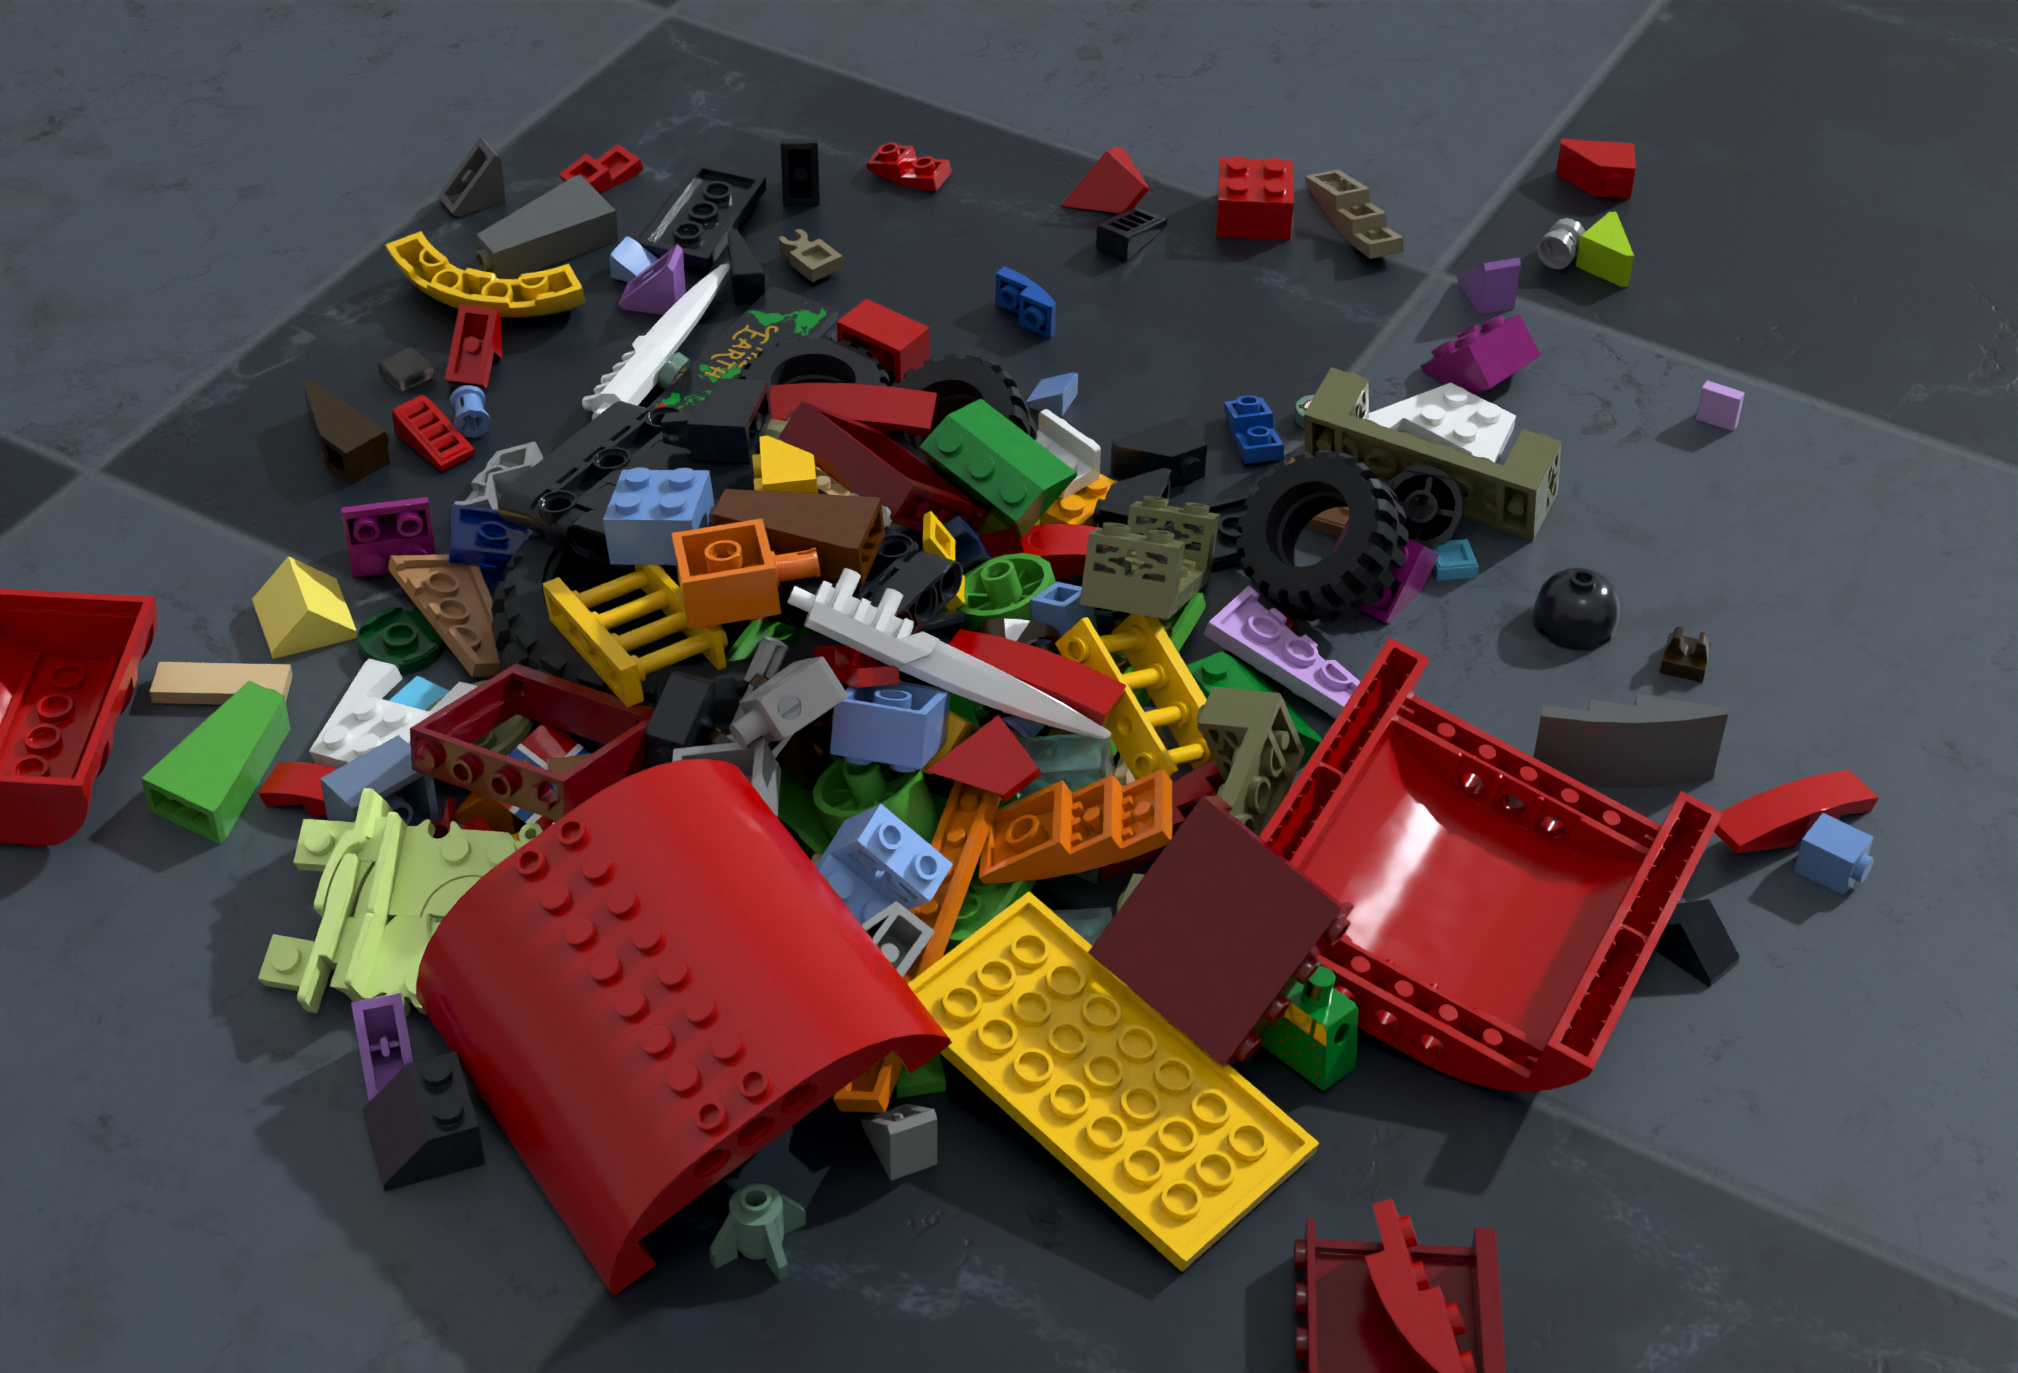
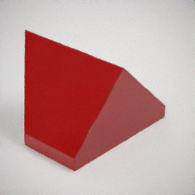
(1110, 185)
(990, 761)

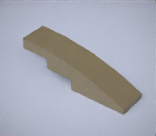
(1350, 211)

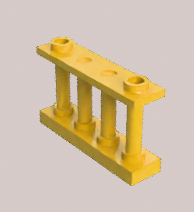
(607, 651)
(1164, 677)

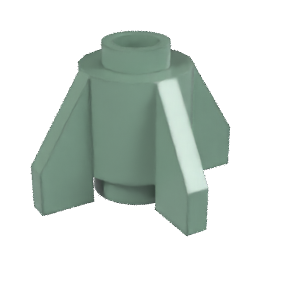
(757, 1227)

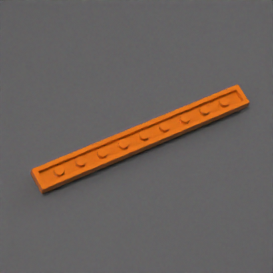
(960, 840)

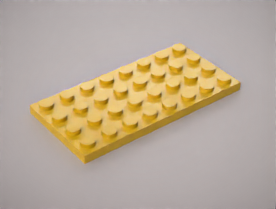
(1108, 1082)

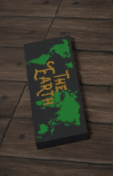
(769, 320)

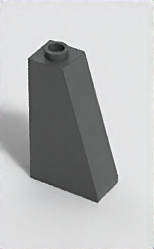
(548, 231)

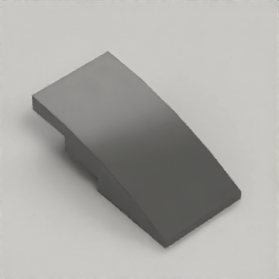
(1632, 745)

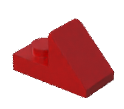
(474, 346)

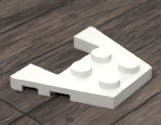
(1451, 418)
(367, 720)

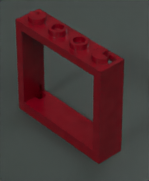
(878, 466)
(444, 747)

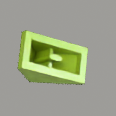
(1606, 251)

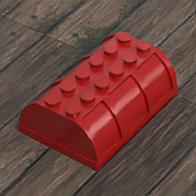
(62, 687)

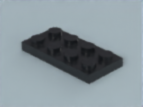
(703, 213)

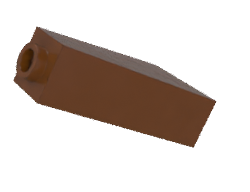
(840, 527)

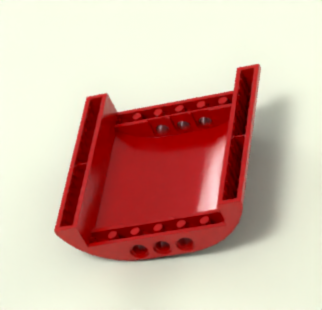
(1485, 886)
(660, 999)

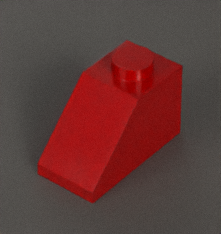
(1598, 167)

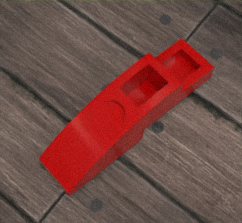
(1058, 544)
(1415, 1309)

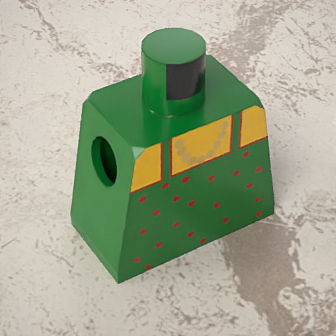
(1316, 1031)

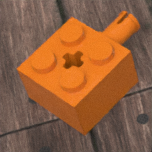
(733, 574)

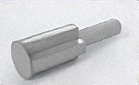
(766, 662)

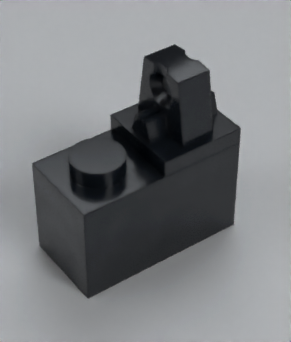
(724, 424)

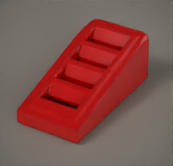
(429, 431)

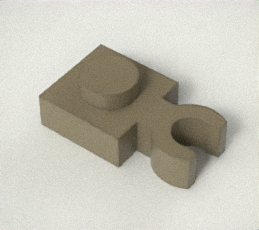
(811, 259)

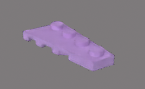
(1274, 650)

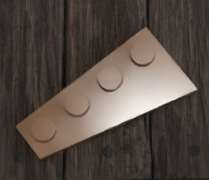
(455, 605)

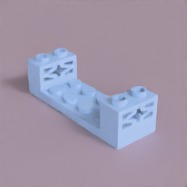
(881, 862)

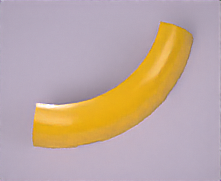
(525, 297)

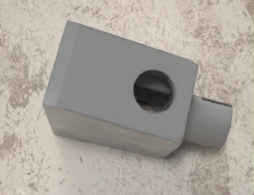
(788, 702)

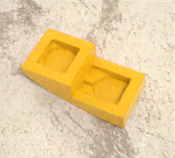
(941, 543)

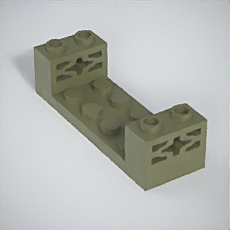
(1500, 496)
(1152, 570)
(1254, 752)

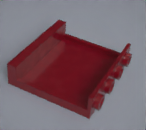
(1220, 933)
(1349, 1325)

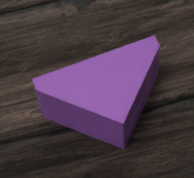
(1492, 285)
(657, 286)
(381, 1039)

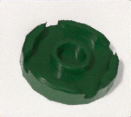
(400, 640)

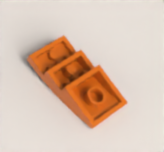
(1077, 831)

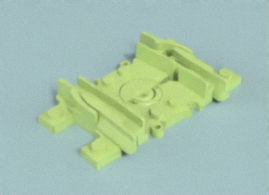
(379, 900)

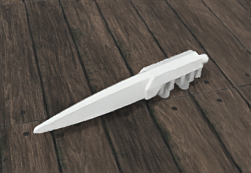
(641, 367)
(925, 657)

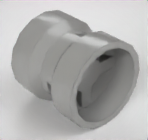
(1560, 244)

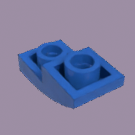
(1027, 299)
(1253, 430)

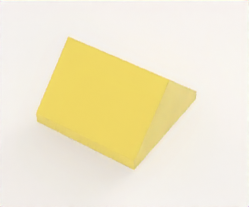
(302, 610)

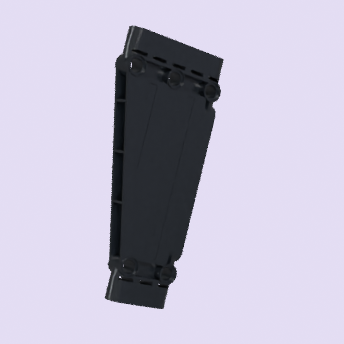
(575, 482)

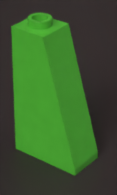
(219, 764)

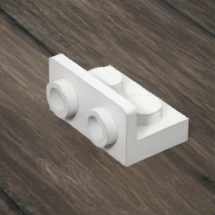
(1071, 448)

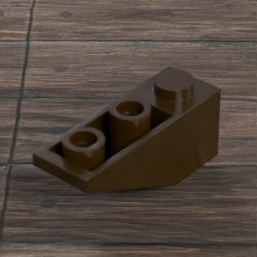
(346, 438)

